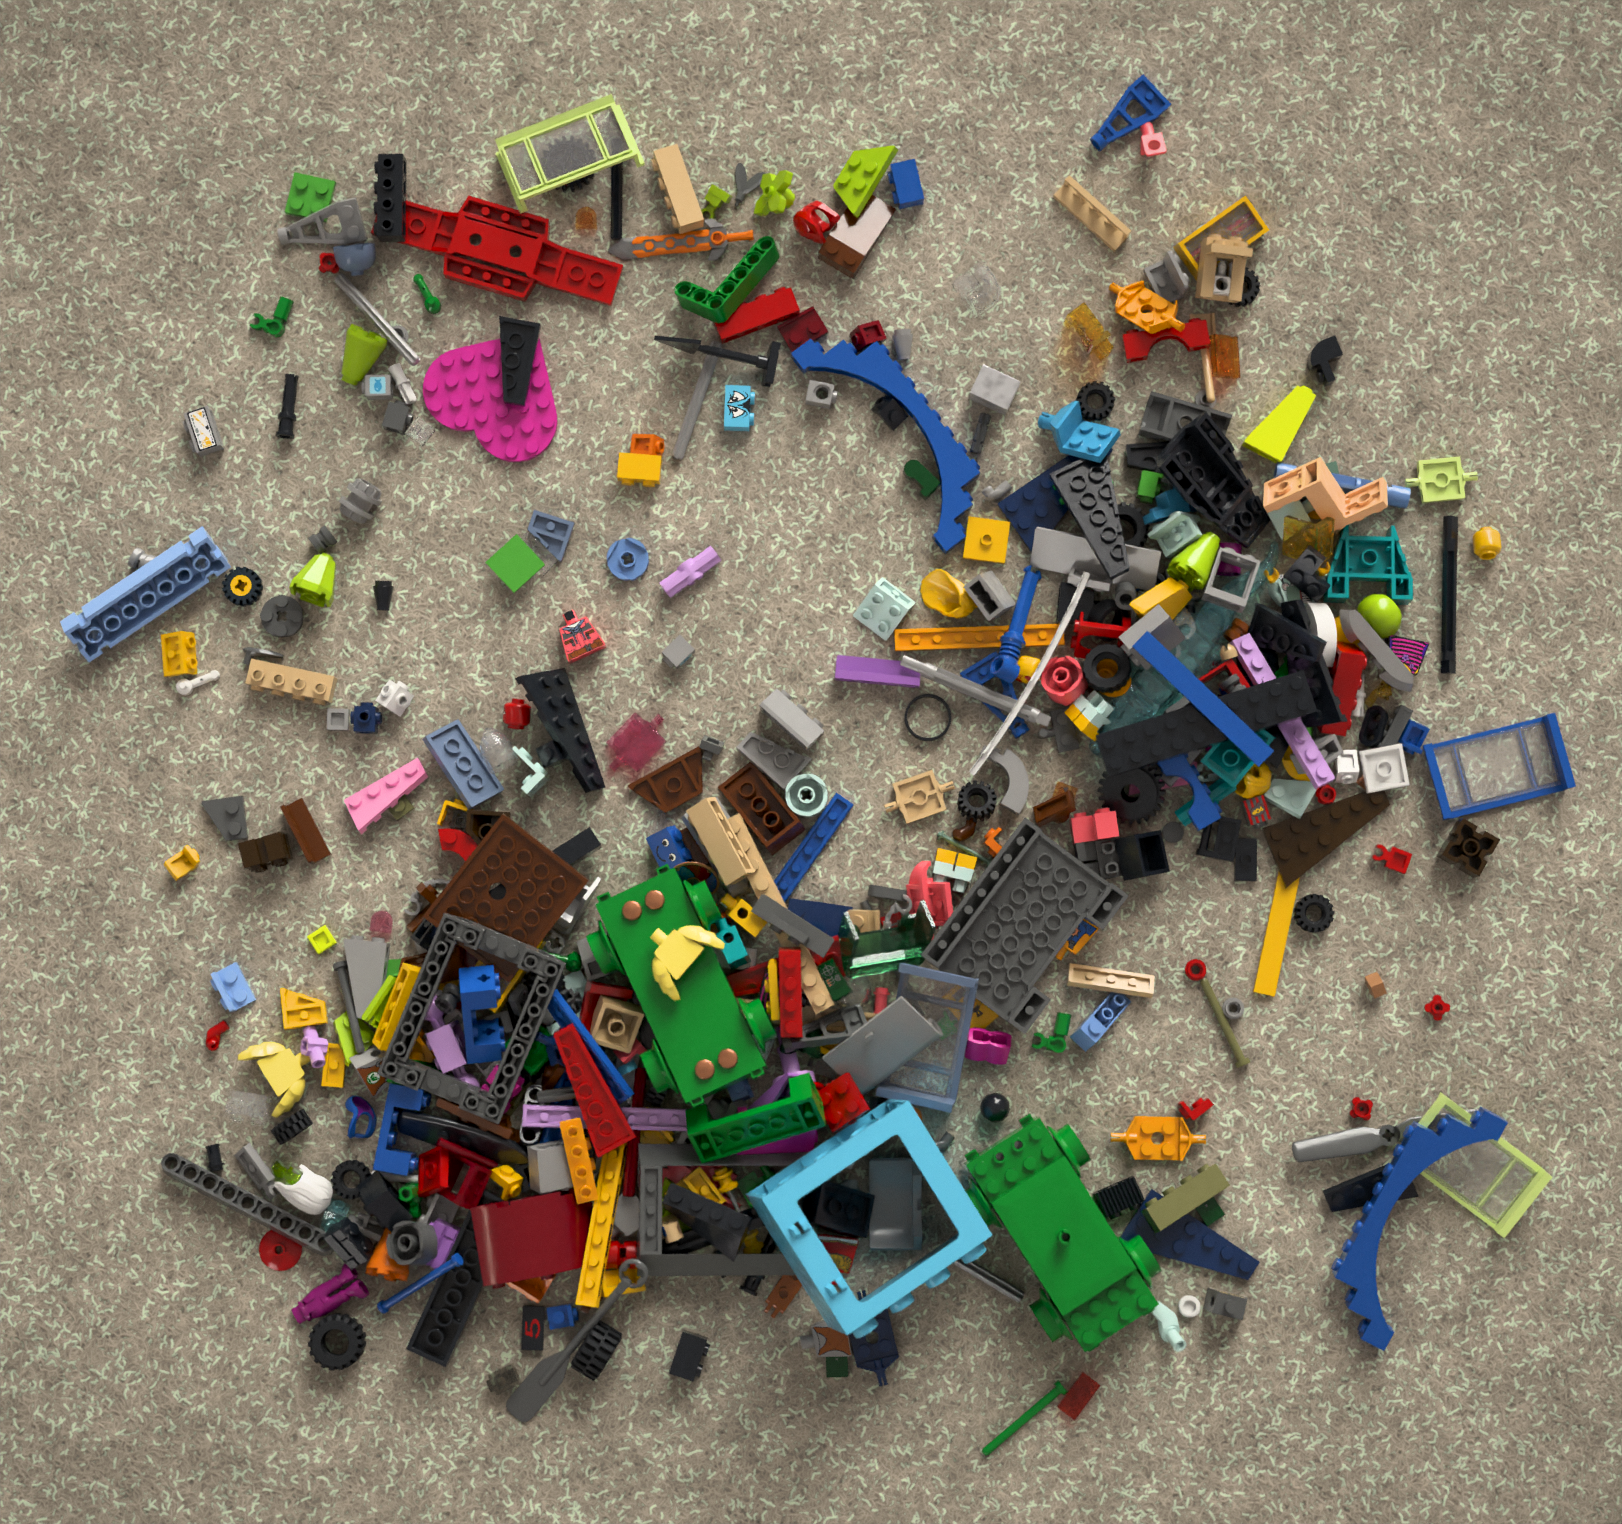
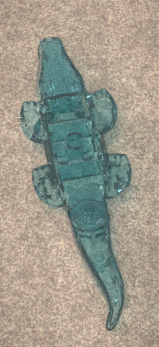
(1149, 690)

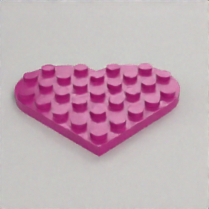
(467, 395)

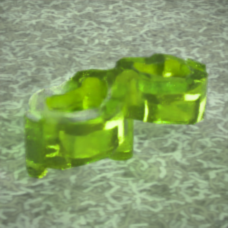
(282, 1172)

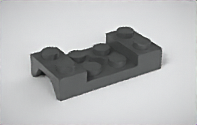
(1164, 414)

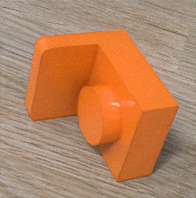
(647, 444)

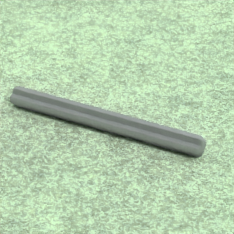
(374, 316)
(695, 404)

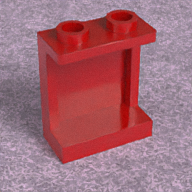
(592, 994)

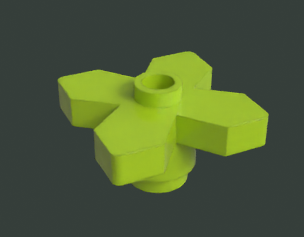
(775, 193)

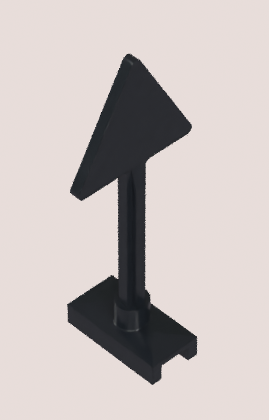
(766, 362)

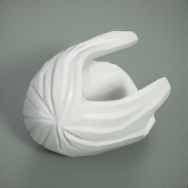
(309, 1194)

